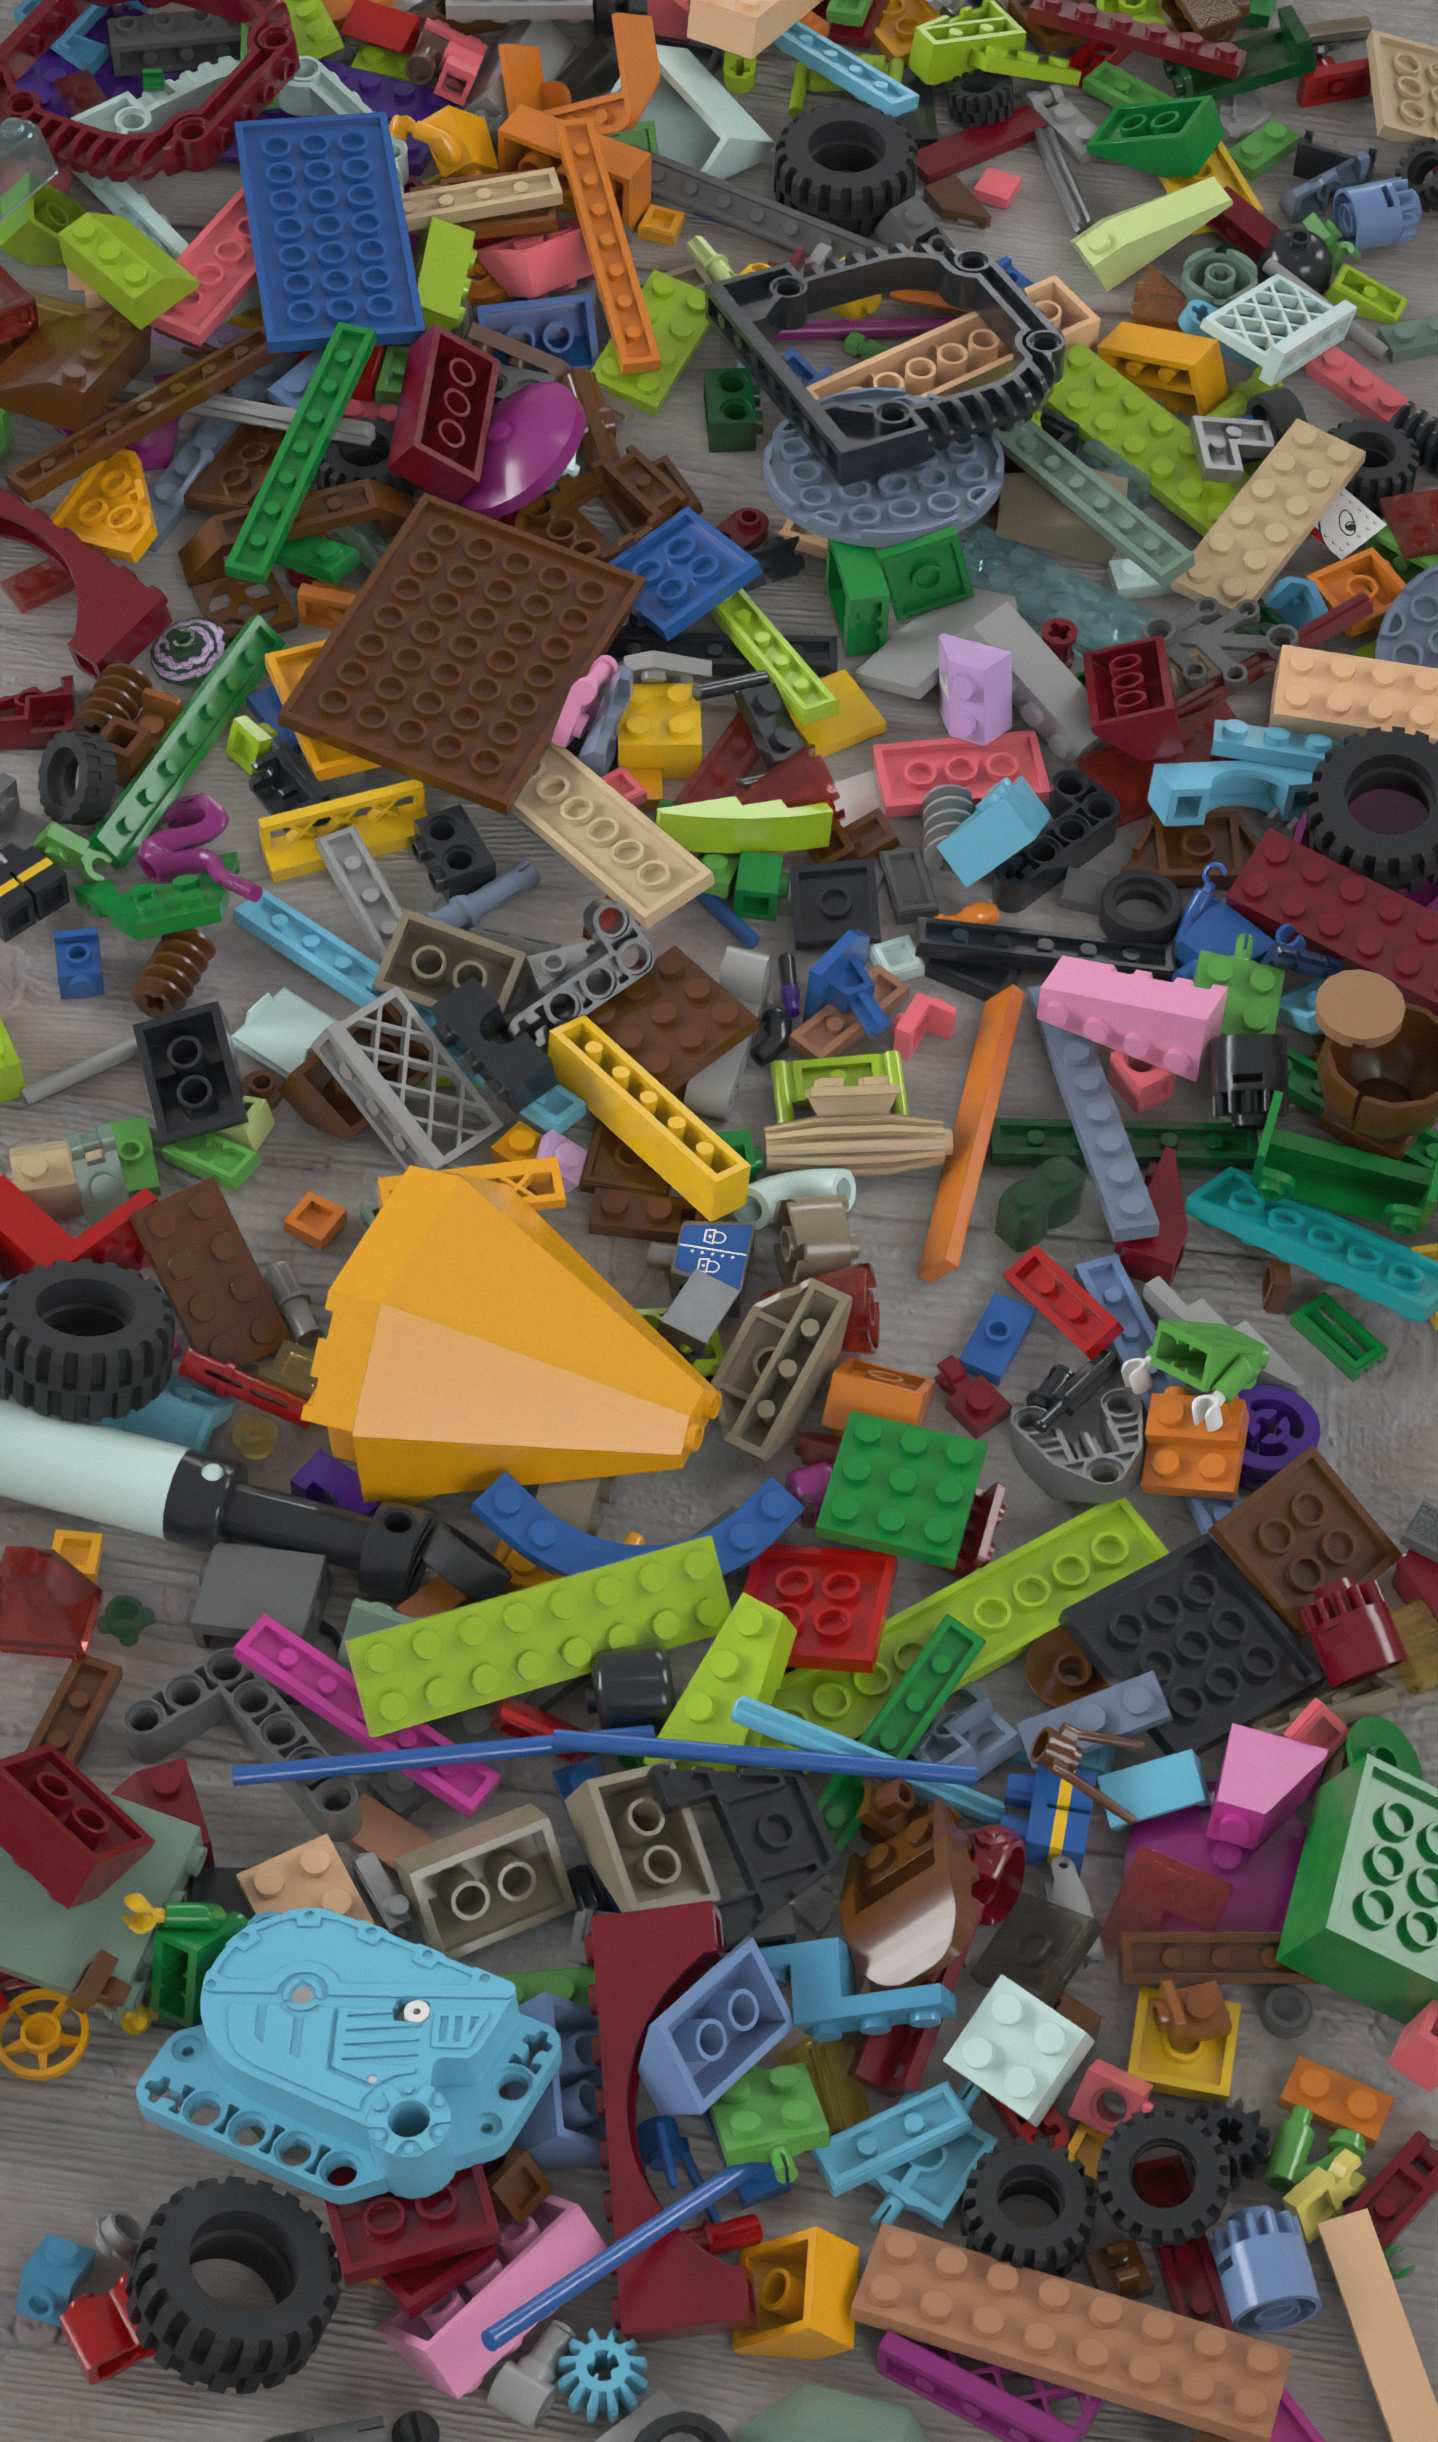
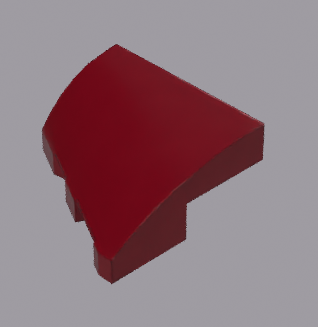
(36, 715)

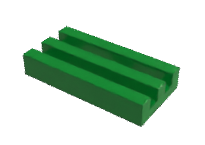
(1333, 1340)

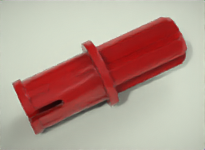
(727, 2234)

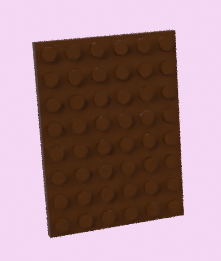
(461, 653)

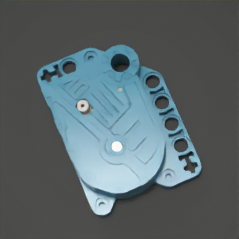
(343, 2068)

